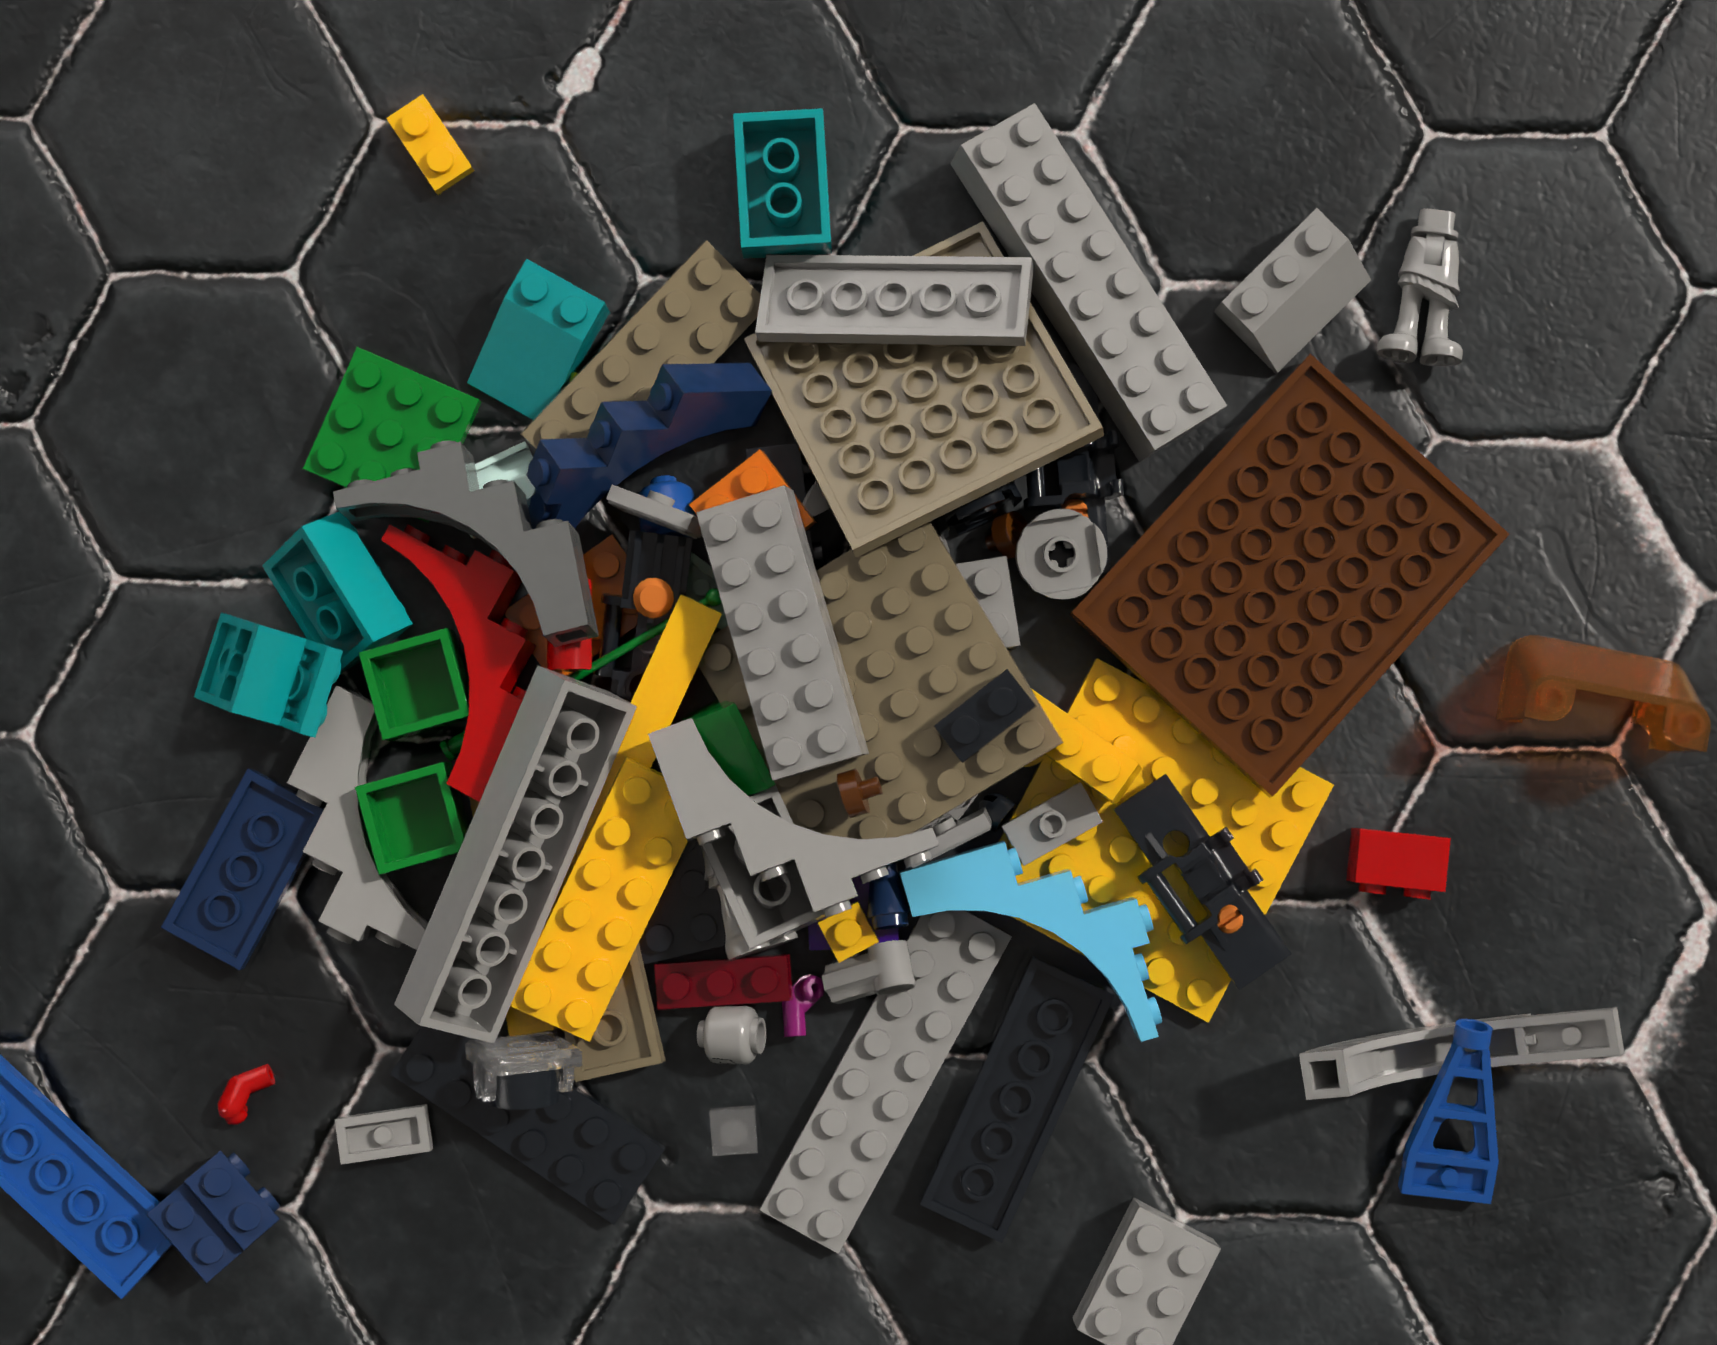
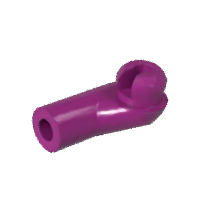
(806, 993)

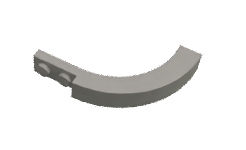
(1419, 1052)

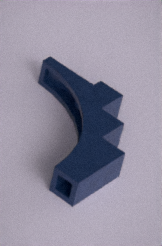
(626, 435)

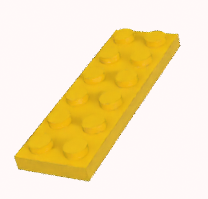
(604, 904)

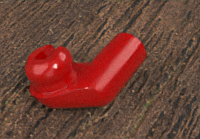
(238, 1089)

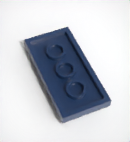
(243, 870)

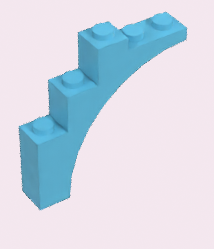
(1105, 934)

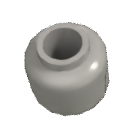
(732, 1034)

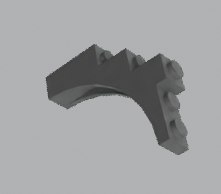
(449, 493)

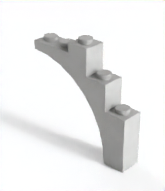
(329, 773)
(826, 863)

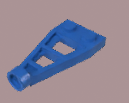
(1455, 1173)

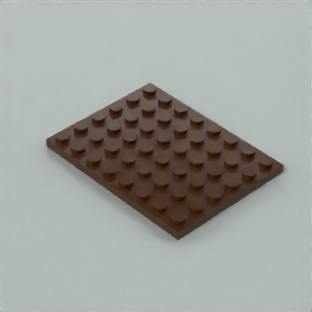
(1289, 575)

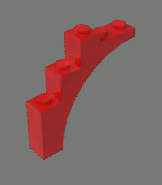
(493, 652)

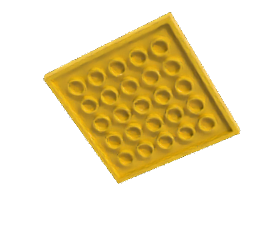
(1108, 858)

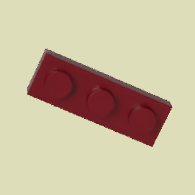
(723, 982)

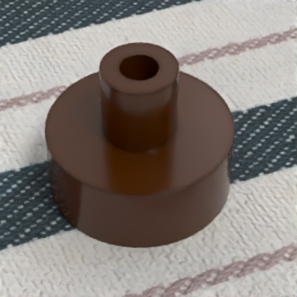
(1005, 533)
(856, 792)

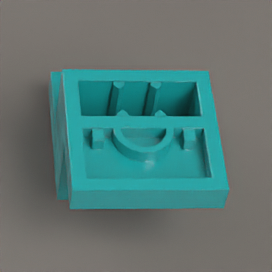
(269, 675)

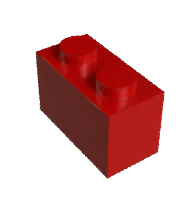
(1398, 860)

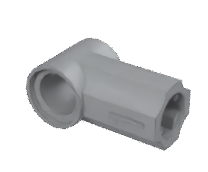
(880, 971)

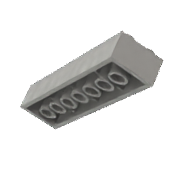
(1087, 282)
(514, 856)

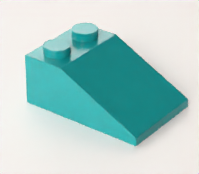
(537, 340)

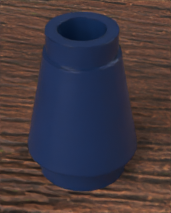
(888, 901)

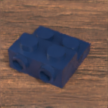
(215, 1215)

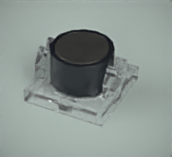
(523, 1069)

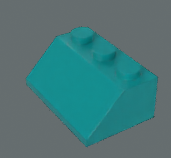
(336, 589)

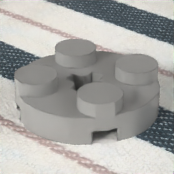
(1080, 570)

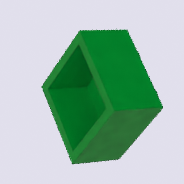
(417, 684)
(413, 817)

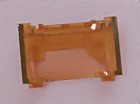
(1547, 671)

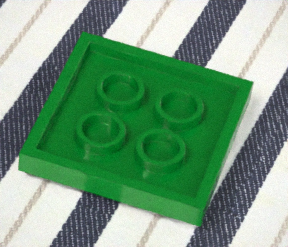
(384, 419)

